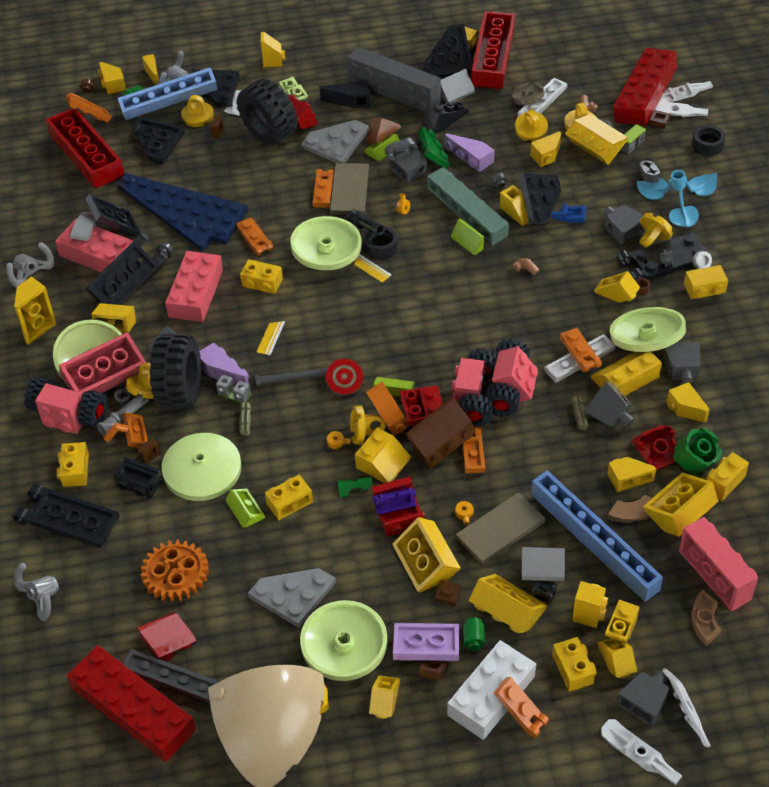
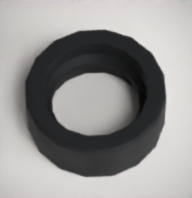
(708, 131)
(381, 252)

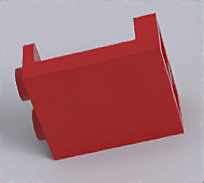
(397, 521)

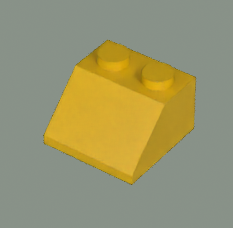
(381, 456)

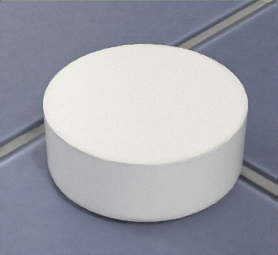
(702, 260)

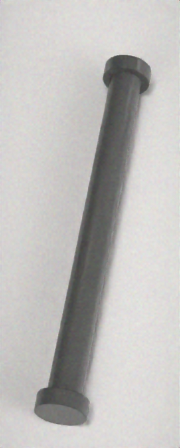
(290, 376)

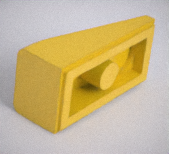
(150, 67)

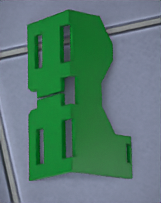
(362, 483)

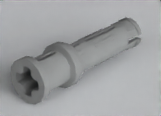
(116, 417)

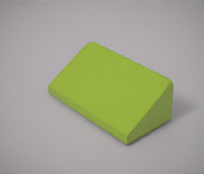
(377, 151)
(468, 237)
(394, 386)
(244, 507)

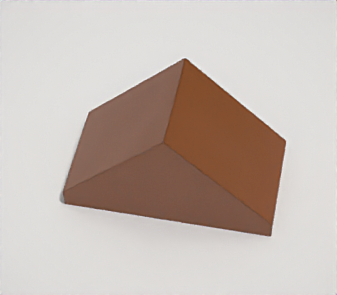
(381, 129)

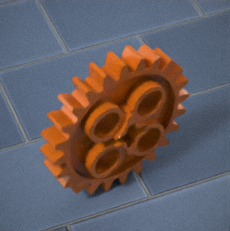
(174, 570)

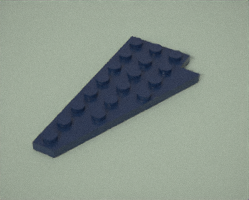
(188, 212)

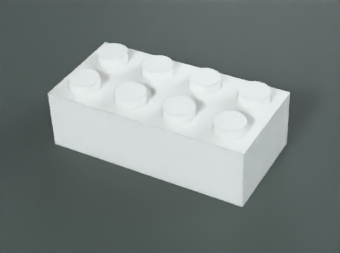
(475, 702)

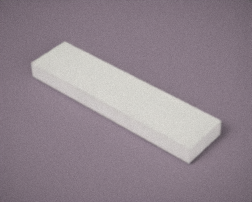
(552, 91)
(566, 365)

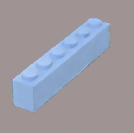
(167, 93)

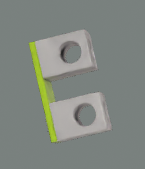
(636, 136)
(239, 393)

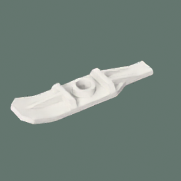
(688, 90)
(680, 109)
(687, 706)
(628, 744)

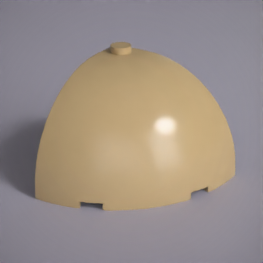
(267, 719)

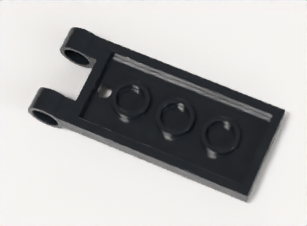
(683, 252)
(125, 273)
(68, 516)

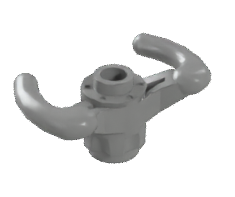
(175, 71)
(28, 265)
(38, 590)

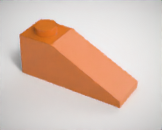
(387, 409)

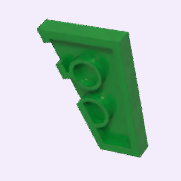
(433, 147)

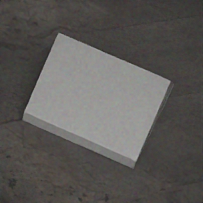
(456, 87)
(543, 564)

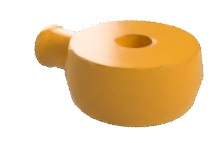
(403, 205)
(336, 440)
(464, 511)

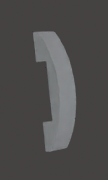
(83, 226)

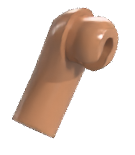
(590, 106)
(525, 263)

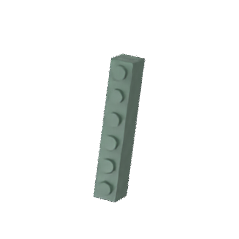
(468, 206)

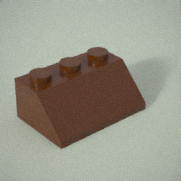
(441, 433)

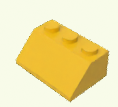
(596, 138)
(33, 309)
(630, 372)
(681, 503)
(425, 555)
(507, 603)

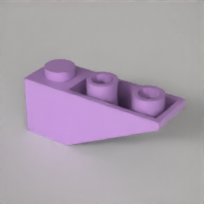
(471, 151)
(217, 363)

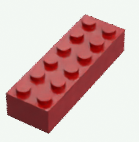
(493, 50)
(645, 86)
(85, 147)
(131, 703)

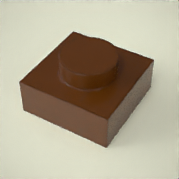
(659, 119)
(217, 127)
(148, 451)
(448, 593)
(433, 669)

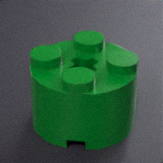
(697, 451)

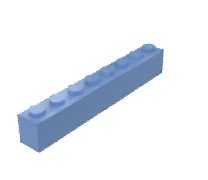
(596, 536)

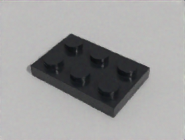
(112, 215)

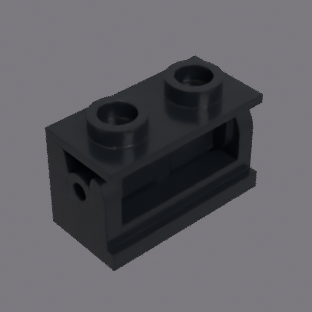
(138, 478)

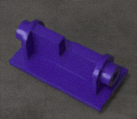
(395, 500)

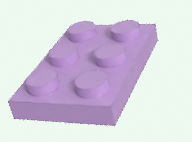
(426, 641)

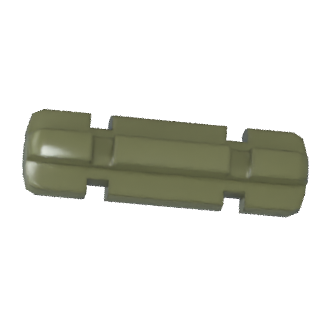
(579, 413)
(245, 418)

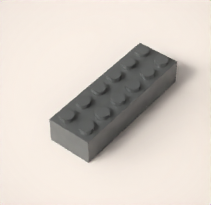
(394, 79)

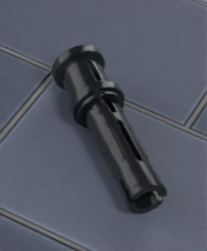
(362, 221)

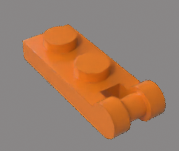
(87, 107)
(323, 188)
(254, 236)
(580, 350)
(474, 453)
(520, 706)

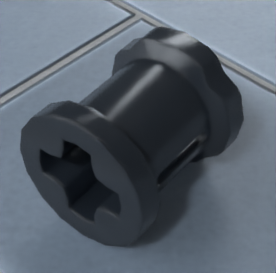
(540, 584)

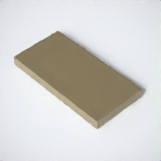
(349, 188)
(500, 528)

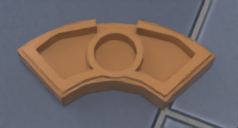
(629, 511)
(703, 618)

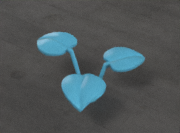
(683, 216)

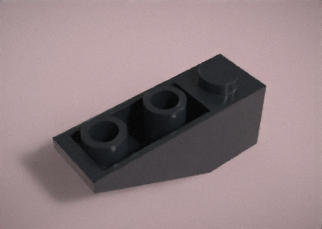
(349, 94)
(442, 116)

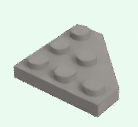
(337, 141)
(293, 594)

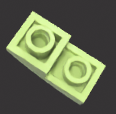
(290, 86)

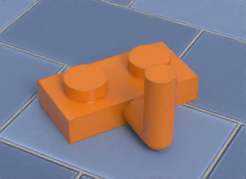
(133, 427)

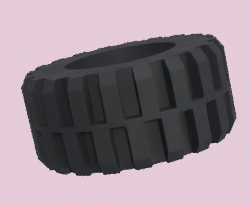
(267, 111)
(175, 370)

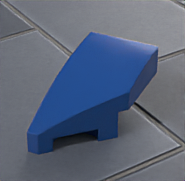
(572, 214)

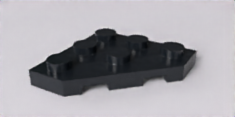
(450, 53)
(226, 87)
(157, 138)
(540, 196)

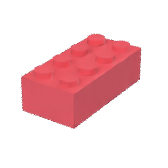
(94, 253)
(194, 286)
(102, 366)
(718, 563)

